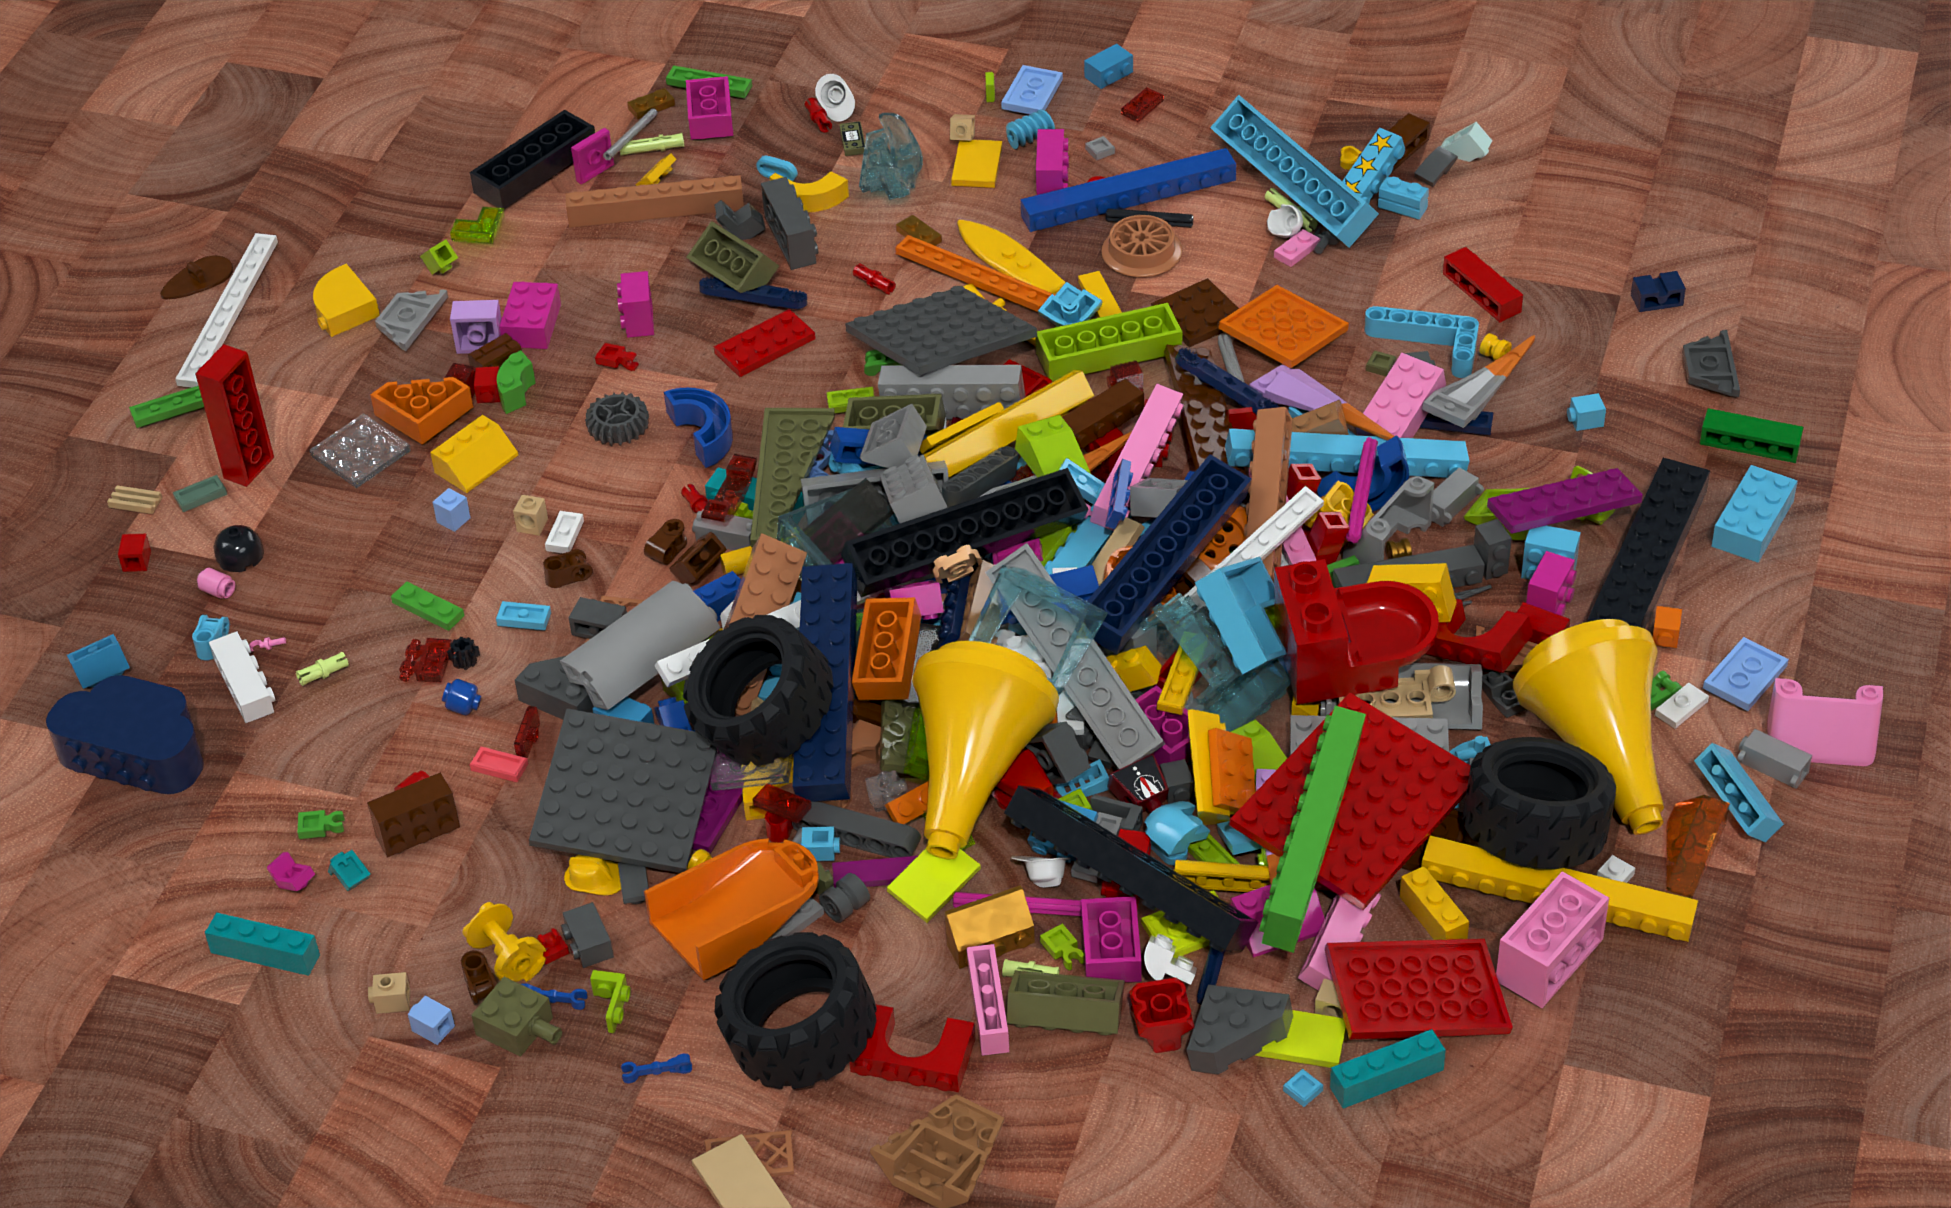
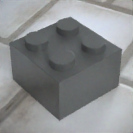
(1059, 752)

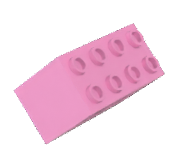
(1552, 939)

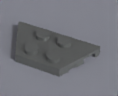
(1711, 364)

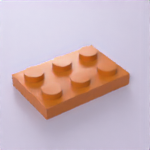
(1231, 769)

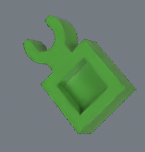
(316, 823)

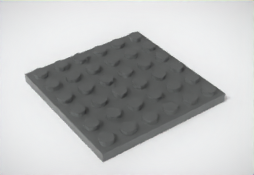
(940, 330)
(624, 791)

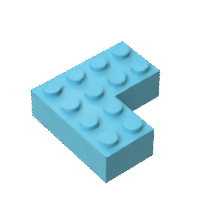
(1237, 605)

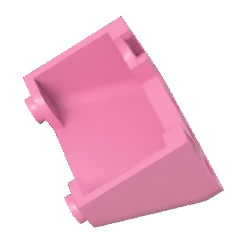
(1827, 727)

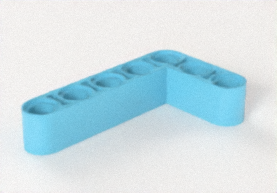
(1428, 328)

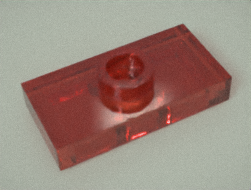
(1142, 104)
(528, 732)
(782, 803)

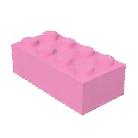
(1401, 396)

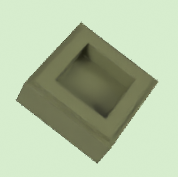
(1380, 363)

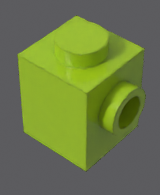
(439, 257)

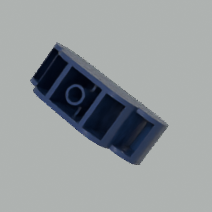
(128, 734)

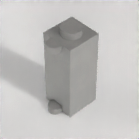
(1454, 495)
(732, 533)
(1774, 758)

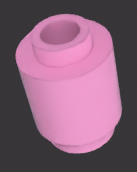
(216, 583)

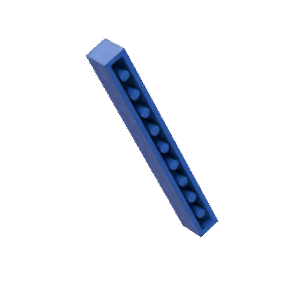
(1128, 189)

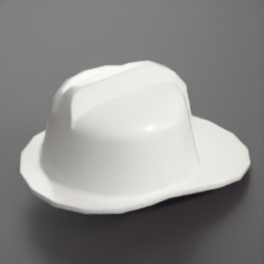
(835, 97)
(1044, 871)

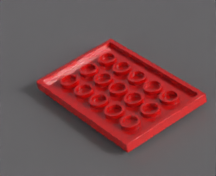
(1417, 987)

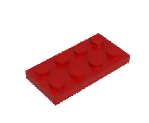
(764, 343)

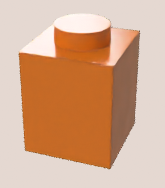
(1667, 626)

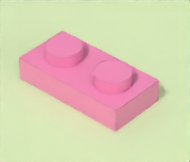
(1296, 248)

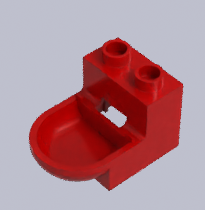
(1348, 634)

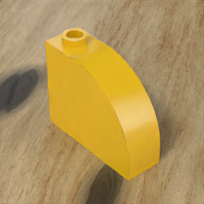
(343, 301)

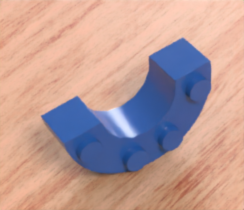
(707, 411)
(1387, 476)

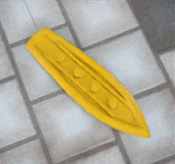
(1008, 256)

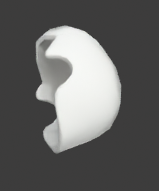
(1285, 221)

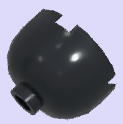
(238, 548)

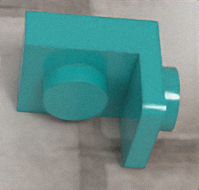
(348, 869)

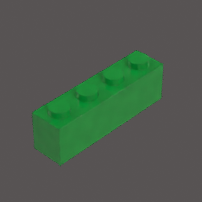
(1751, 435)

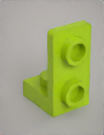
(615, 987)

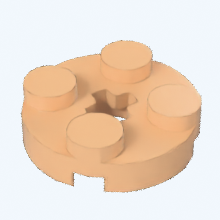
(957, 564)

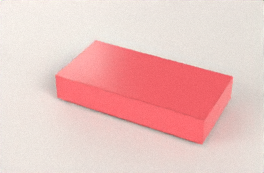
(499, 764)

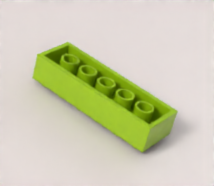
(1107, 341)

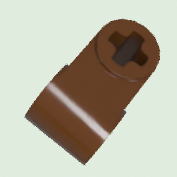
(666, 542)
(565, 568)
(477, 975)

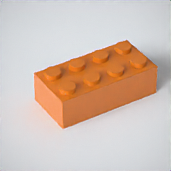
(886, 649)

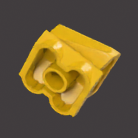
(1339, 499)

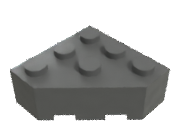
(549, 689)
(1236, 1026)

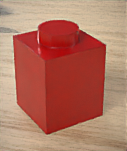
(486, 385)
(134, 552)

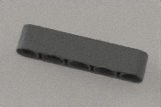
(981, 477)
(863, 830)

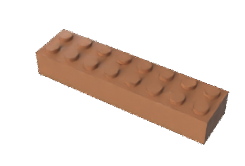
(764, 588)

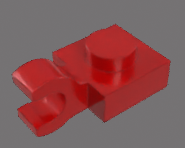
(613, 355)

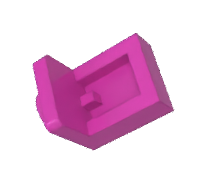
(289, 874)

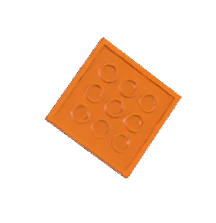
(1283, 326)

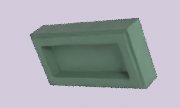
(199, 493)

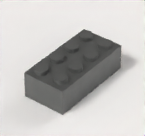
(789, 223)

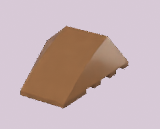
(942, 1153)

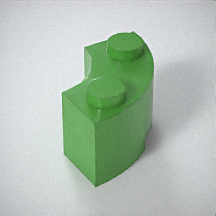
(514, 380)

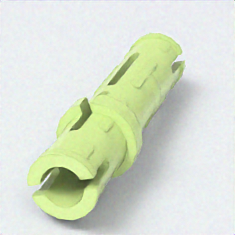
(652, 144)
(1278, 199)

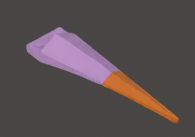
(1299, 390)

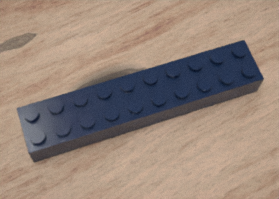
(1167, 550)
(829, 623)

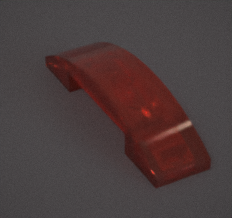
(733, 490)

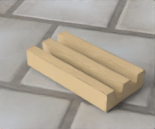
(137, 498)

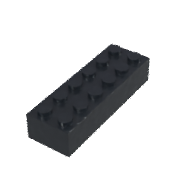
(530, 160)

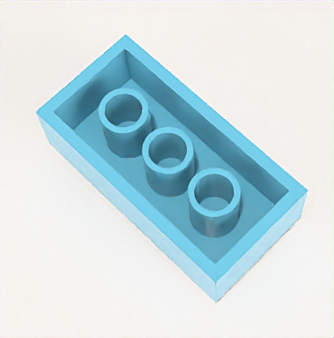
(1754, 513)

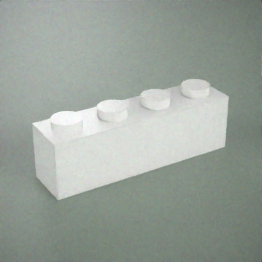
(242, 677)

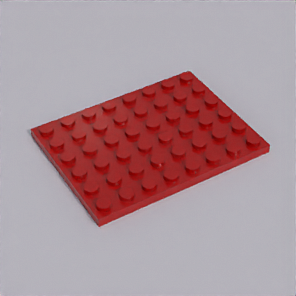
(1389, 807)

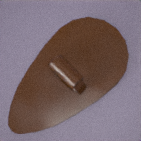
(198, 277)

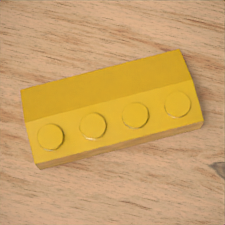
(1198, 726)

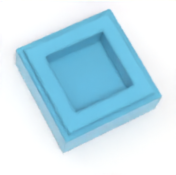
(1303, 1087)

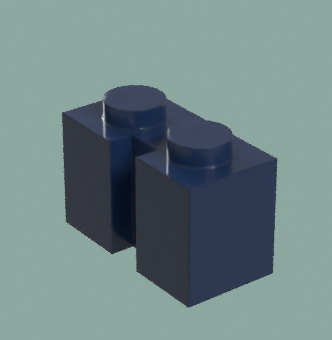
(1658, 293)

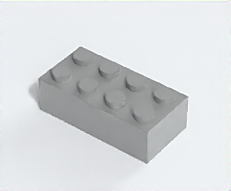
(912, 489)

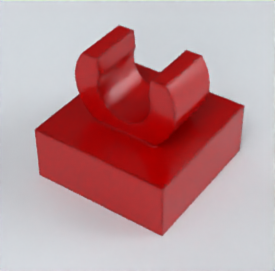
(554, 946)

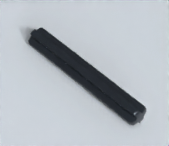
(1172, 219)

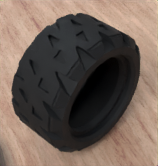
(786, 716)
(1539, 803)
(811, 1048)

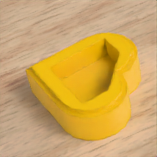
(1348, 157)

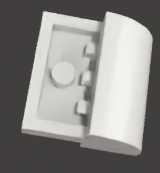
(1160, 960)

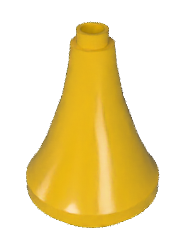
(1597, 696)
(977, 717)

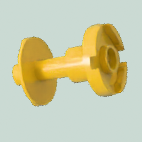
(516, 957)

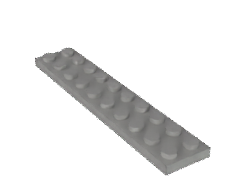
(1094, 683)

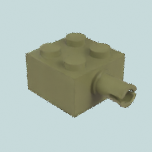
(515, 1017)

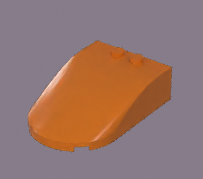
(732, 902)

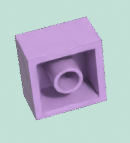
(474, 324)

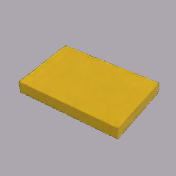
(977, 163)

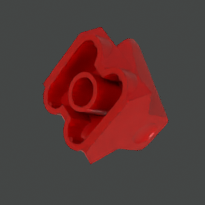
(1025, 772)
(1161, 1013)

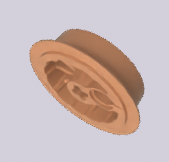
(1141, 246)

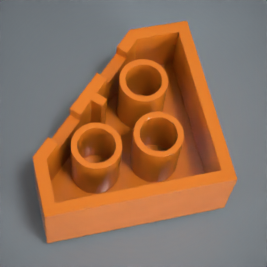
(422, 406)

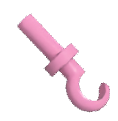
(267, 643)

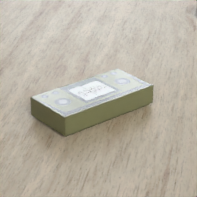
(852, 138)

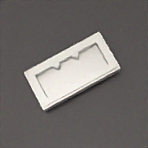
(1681, 705)

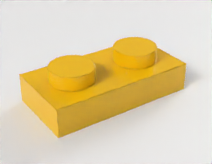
(662, 168)

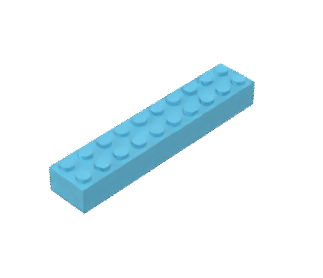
(1294, 171)

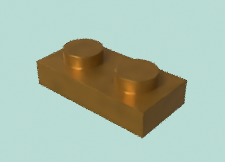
(657, 100)
(918, 229)

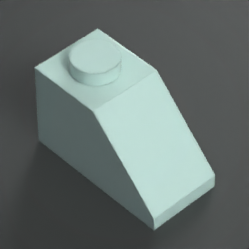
(1468, 143)

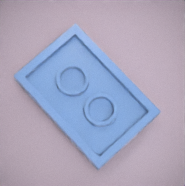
(1031, 90)
(1745, 674)

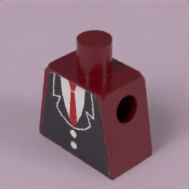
(1140, 784)

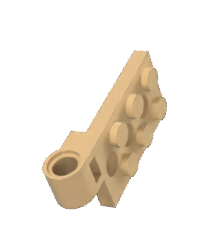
(1429, 685)

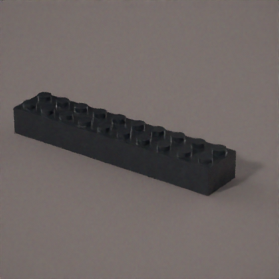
(983, 523)
(1652, 544)
(1131, 868)

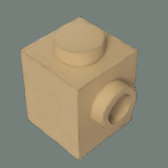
(390, 992)

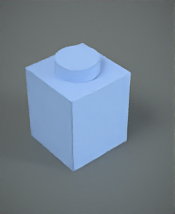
(451, 509)
(431, 1020)

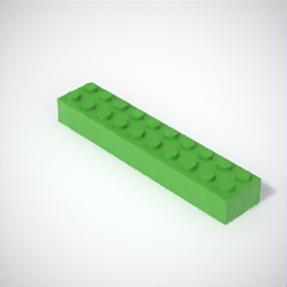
(1312, 829)

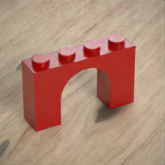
(1329, 527)
(1492, 649)
(938, 1069)

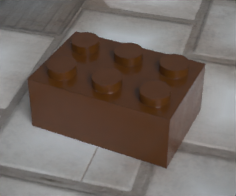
(413, 814)

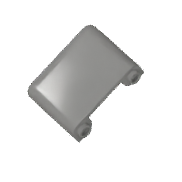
(1403, 511)

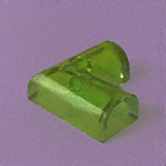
(480, 230)

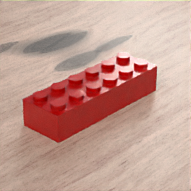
(235, 415)

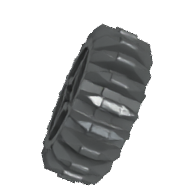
(617, 418)

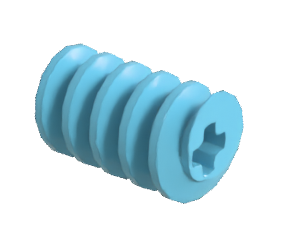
(1027, 128)

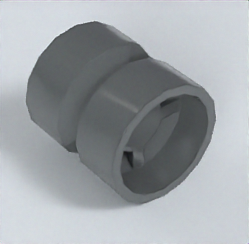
(848, 895)

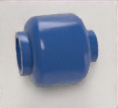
(461, 697)

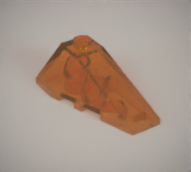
(1691, 840)

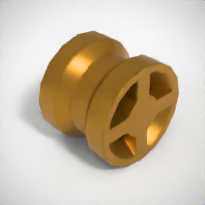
(1398, 549)

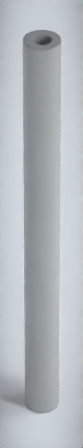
(631, 133)

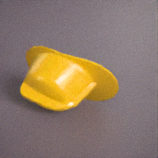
(592, 875)

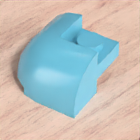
(1070, 306)
(1175, 827)

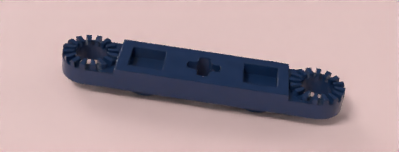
(765, 294)
(1222, 381)

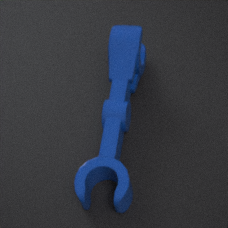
(555, 996)
(677, 1064)

